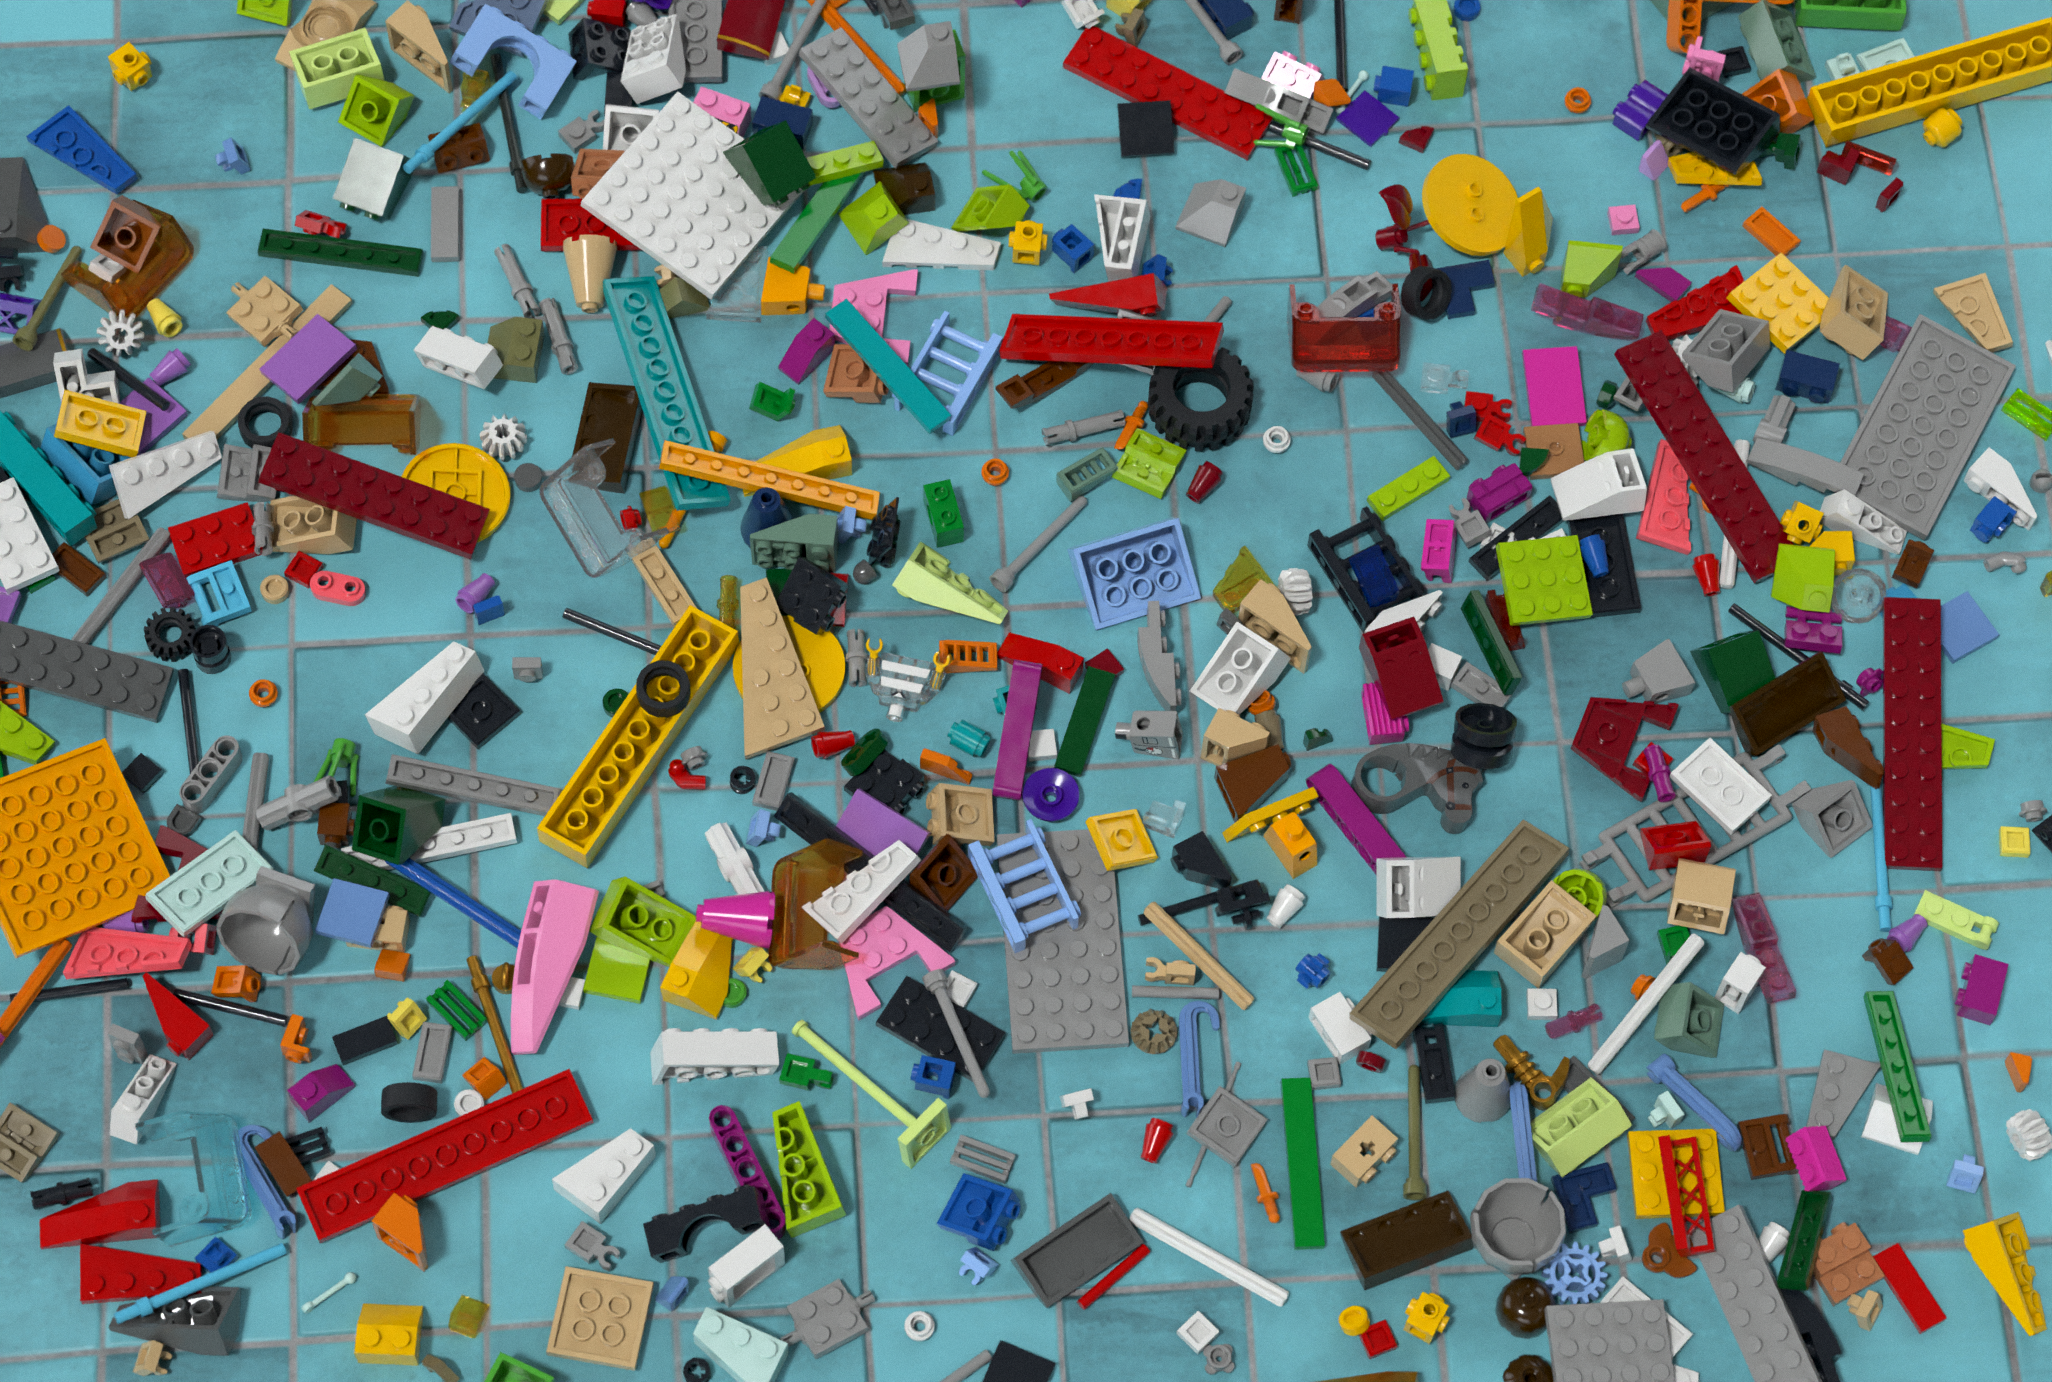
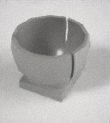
(269, 922)
(1516, 1227)

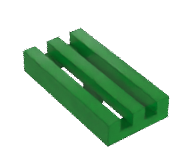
(1302, 186)
(440, 993)

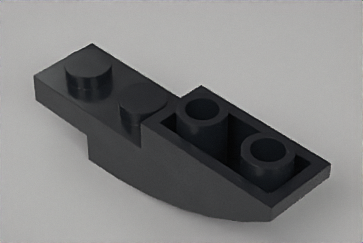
(1816, 1334)

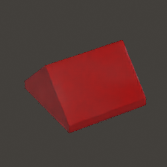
(1670, 842)

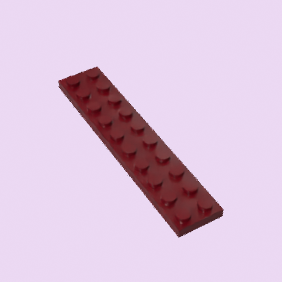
(1704, 452)
(1912, 734)

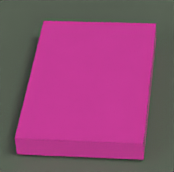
(1554, 386)

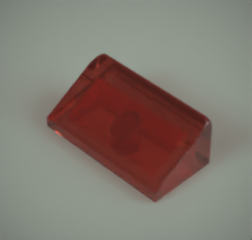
(1871, 158)

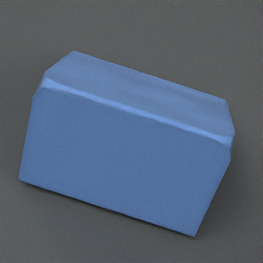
(673, 1292)

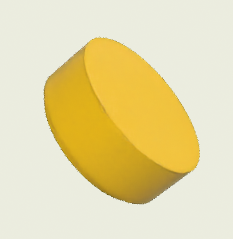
(1354, 1320)

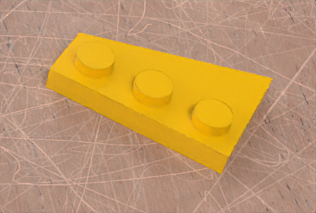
(1696, 170)
(1261, 817)

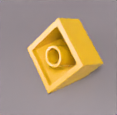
(389, 1334)

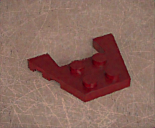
(1608, 734)
(176, 845)

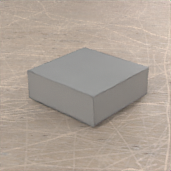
(1324, 1073)

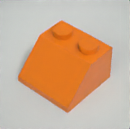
(1785, 96)
(401, 1229)

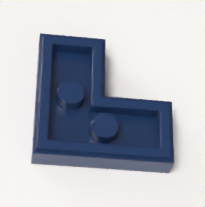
(1464, 279)
(1577, 1189)

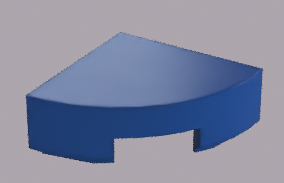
(1129, 190)

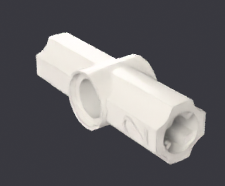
(732, 860)

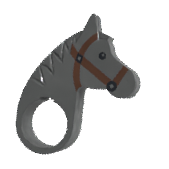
(1422, 772)

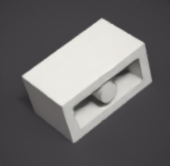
(1740, 982)
(1336, 1029)

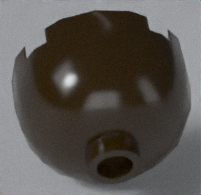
(548, 175)
(1522, 1307)

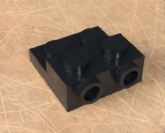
(812, 596)
(888, 781)

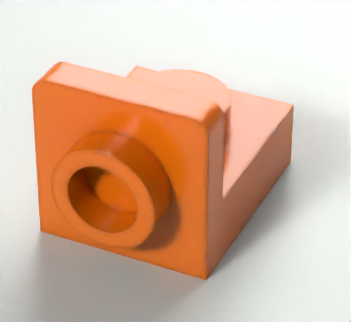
(236, 982)
(294, 1035)

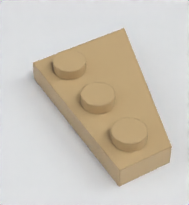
(1977, 311)

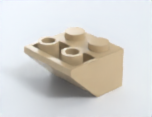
(1232, 738)
(1701, 896)

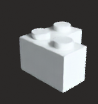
(73, 376)

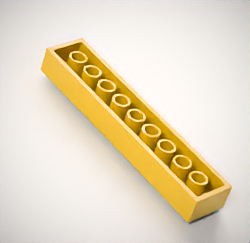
(1932, 81)
(635, 742)

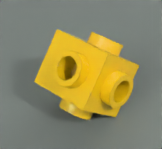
(130, 66)
(1027, 242)
(1811, 527)
(1426, 1316)

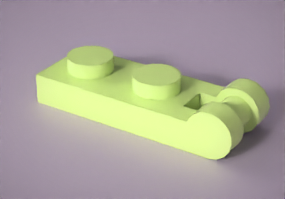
(1956, 920)

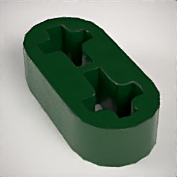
(864, 752)

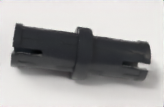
(62, 1193)

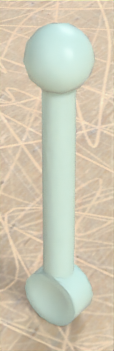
(1363, 75)
(349, 1278)

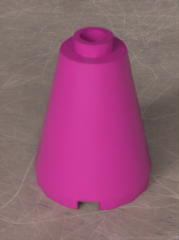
(740, 917)

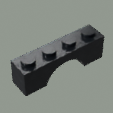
(671, 1234)

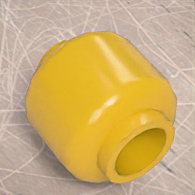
(1942, 127)

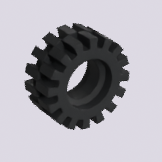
(163, 621)

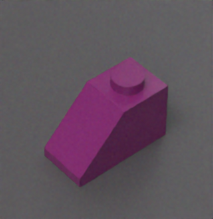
(807, 351)
(319, 1090)

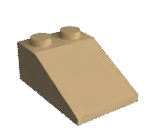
(416, 42)
(1855, 314)
(310, 527)
(1271, 618)
(1544, 934)

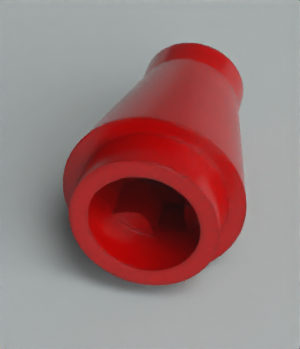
(1707, 572)
(832, 742)
(1155, 1139)

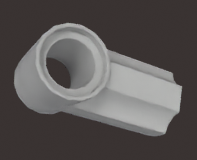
(1776, 419)

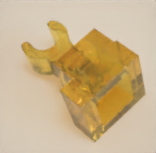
(473, 87)

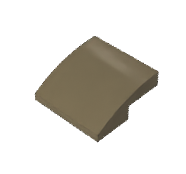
(114, 532)
(23, 1142)

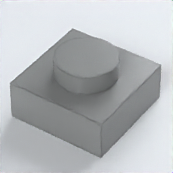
(527, 668)

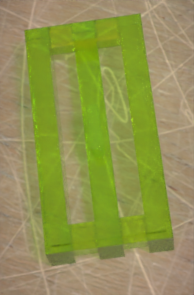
(2028, 417)

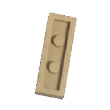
(663, 583)

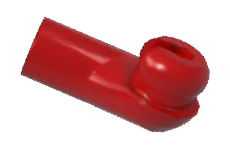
(682, 777)

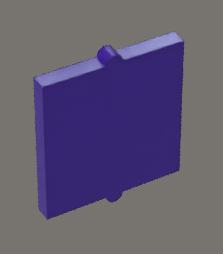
(1367, 118)

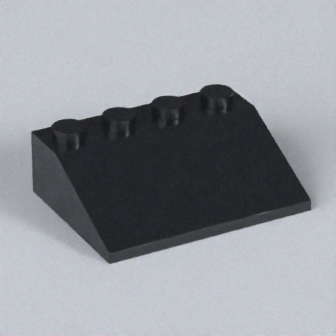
(1715, 122)

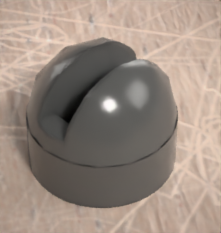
(863, 572)

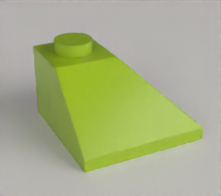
(375, 108)
(991, 208)
(873, 218)
(1588, 266)
(1804, 577)

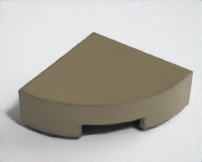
(440, 1368)

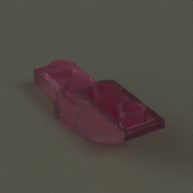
(1586, 316)
(1761, 942)

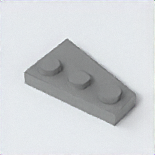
(1837, 1089)

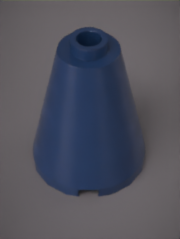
(763, 512)

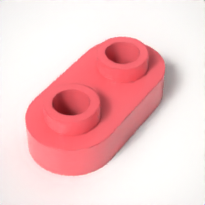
(336, 588)

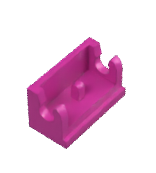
(1439, 549)

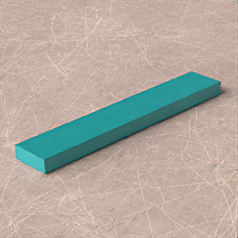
(888, 366)

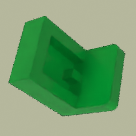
(772, 401)
(1671, 940)

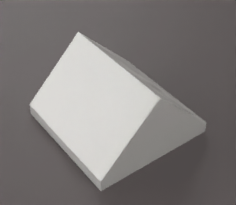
(624, 125)
(1881, 1125)

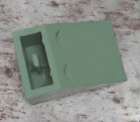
(806, 536)

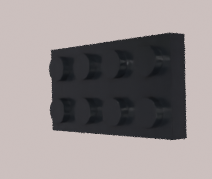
(919, 1021)

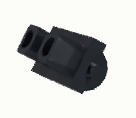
(1253, 897)

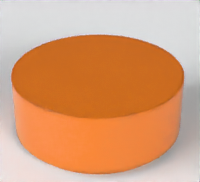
(51, 239)

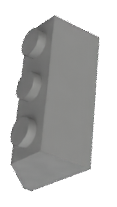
(1728, 349)

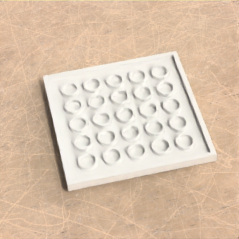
(684, 198)

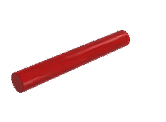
(1113, 1276)

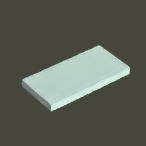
(207, 883)

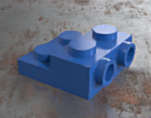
(980, 1211)

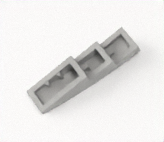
(1803, 466)

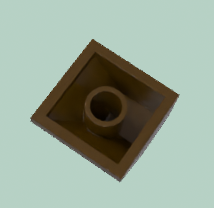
(909, 187)

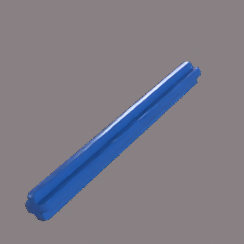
(459, 901)

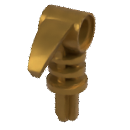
(1532, 1079)

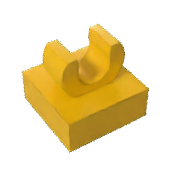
(795, 95)

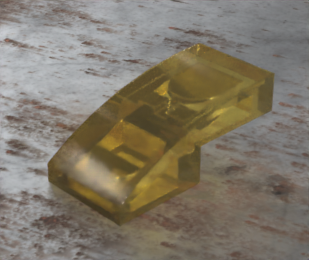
(659, 509)

